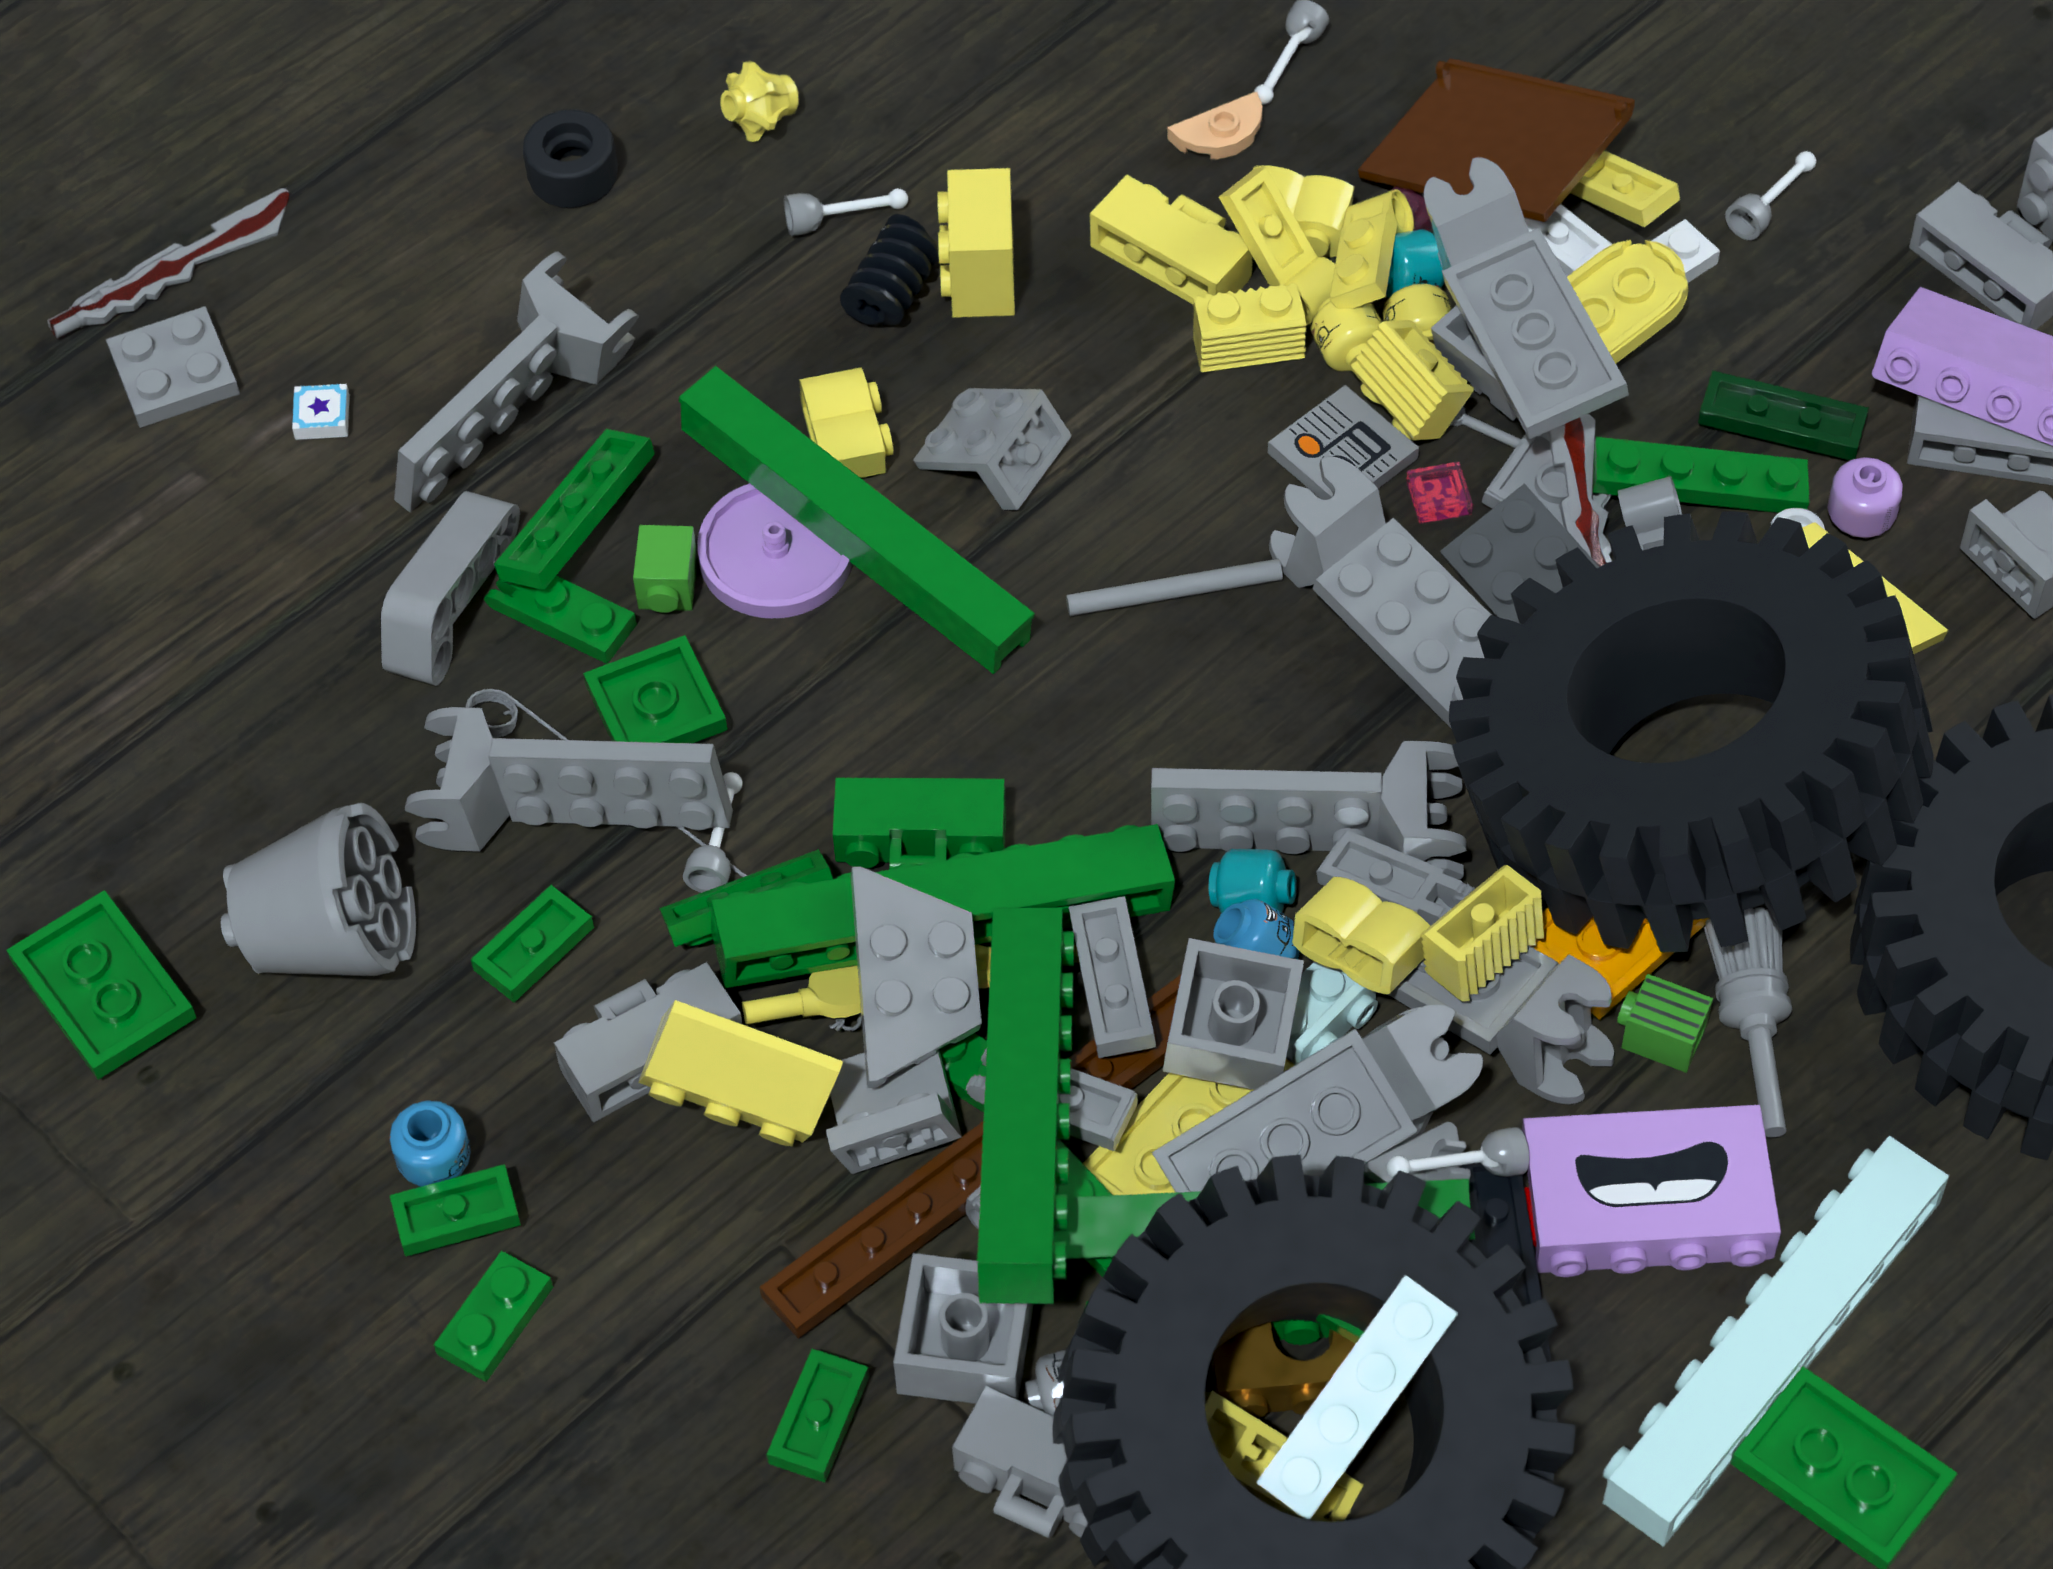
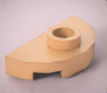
(1220, 130)

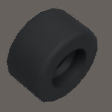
(576, 181)

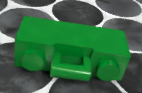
(916, 819)

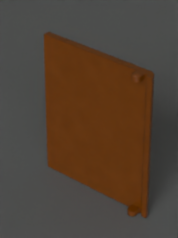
(1527, 125)

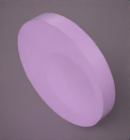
(765, 558)

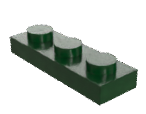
(1783, 415)

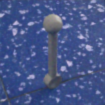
(1463, 418)

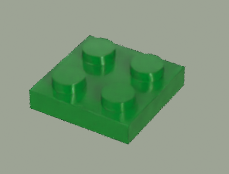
(656, 696)

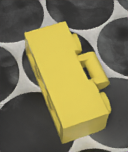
(1170, 244)

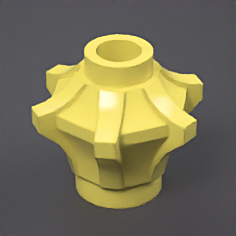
(758, 99)

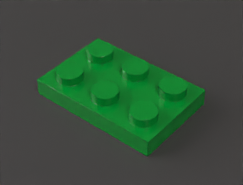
(101, 984)
(1843, 1468)

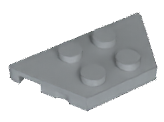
(911, 973)

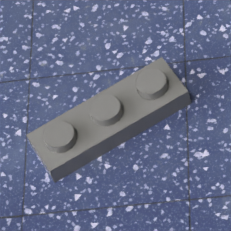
(1112, 977)

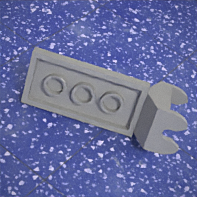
(1519, 303)
(556, 338)
(1381, 582)
(561, 783)
(1313, 808)
(1532, 1014)
(1338, 1102)

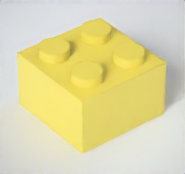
(977, 242)

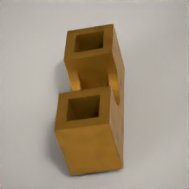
(1264, 1380)

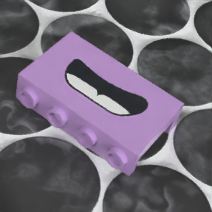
(1651, 1190)

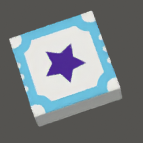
(320, 411)

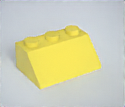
(738, 1073)

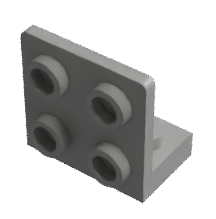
(1002, 436)
(2015, 549)
(893, 1119)

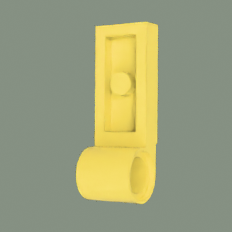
(1627, 189)
(1278, 239)
(1367, 248)

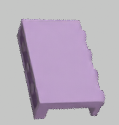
(1971, 363)

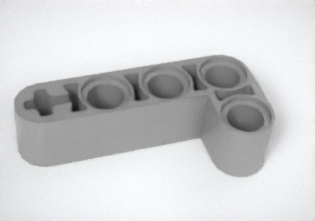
(441, 583)

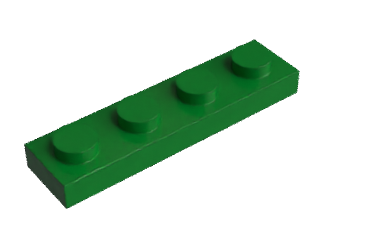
(1703, 474)
(574, 509)

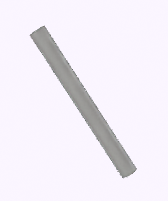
(1174, 587)

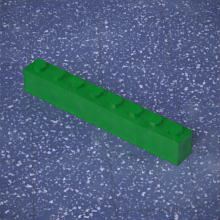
(813, 928)
(1023, 1108)

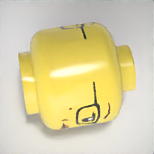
(1420, 304)
(1343, 332)

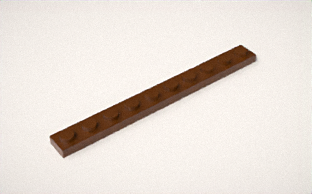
(927, 1200)

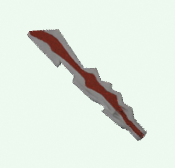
(174, 265)
(1581, 516)

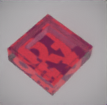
(1439, 492)

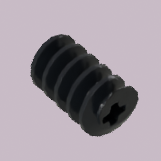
(890, 273)

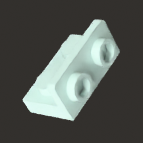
(1326, 1010)

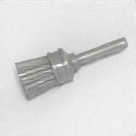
(1755, 1000)

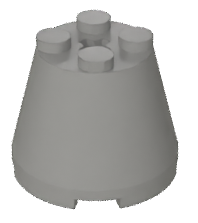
(323, 900)

